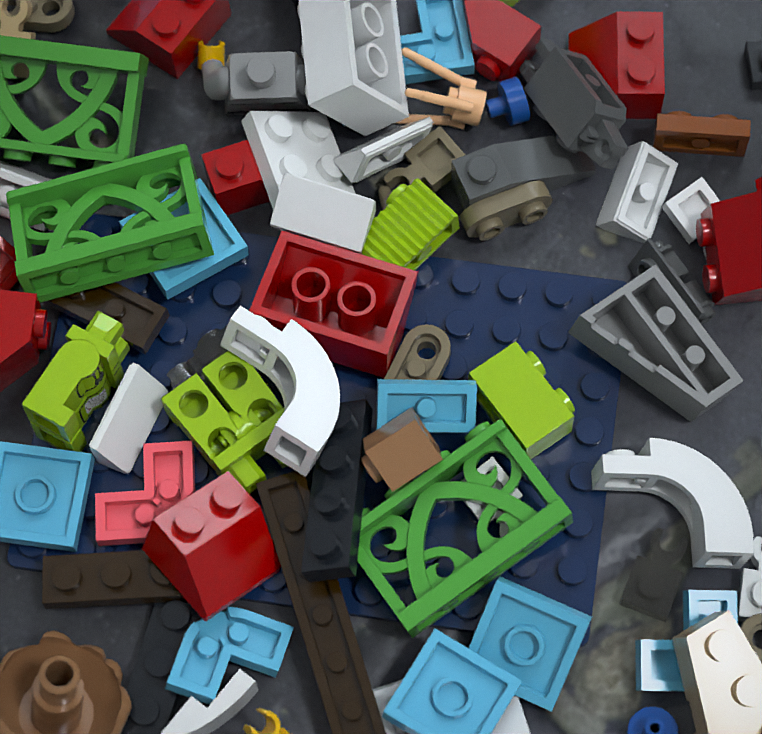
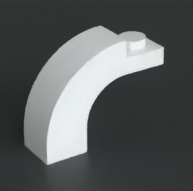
(303, 377)
(696, 487)

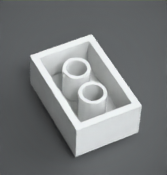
(354, 62)

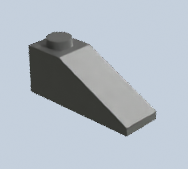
(514, 164)

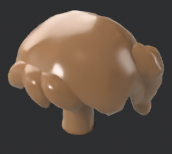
(61, 689)

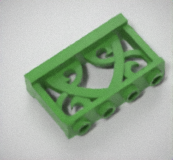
(103, 73)
(145, 243)
(525, 532)

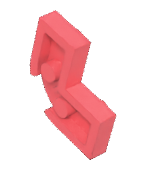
(167, 480)

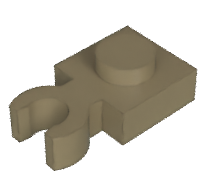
(428, 161)

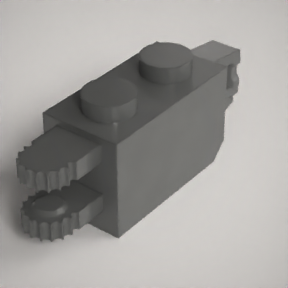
(576, 103)

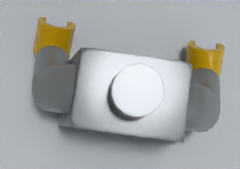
(253, 80)

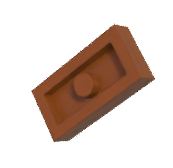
(701, 135)

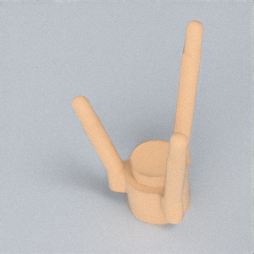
(462, 103)

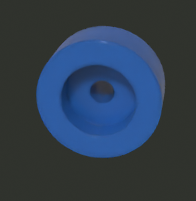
(511, 102)
(652, 718)

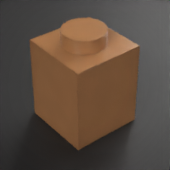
(400, 450)

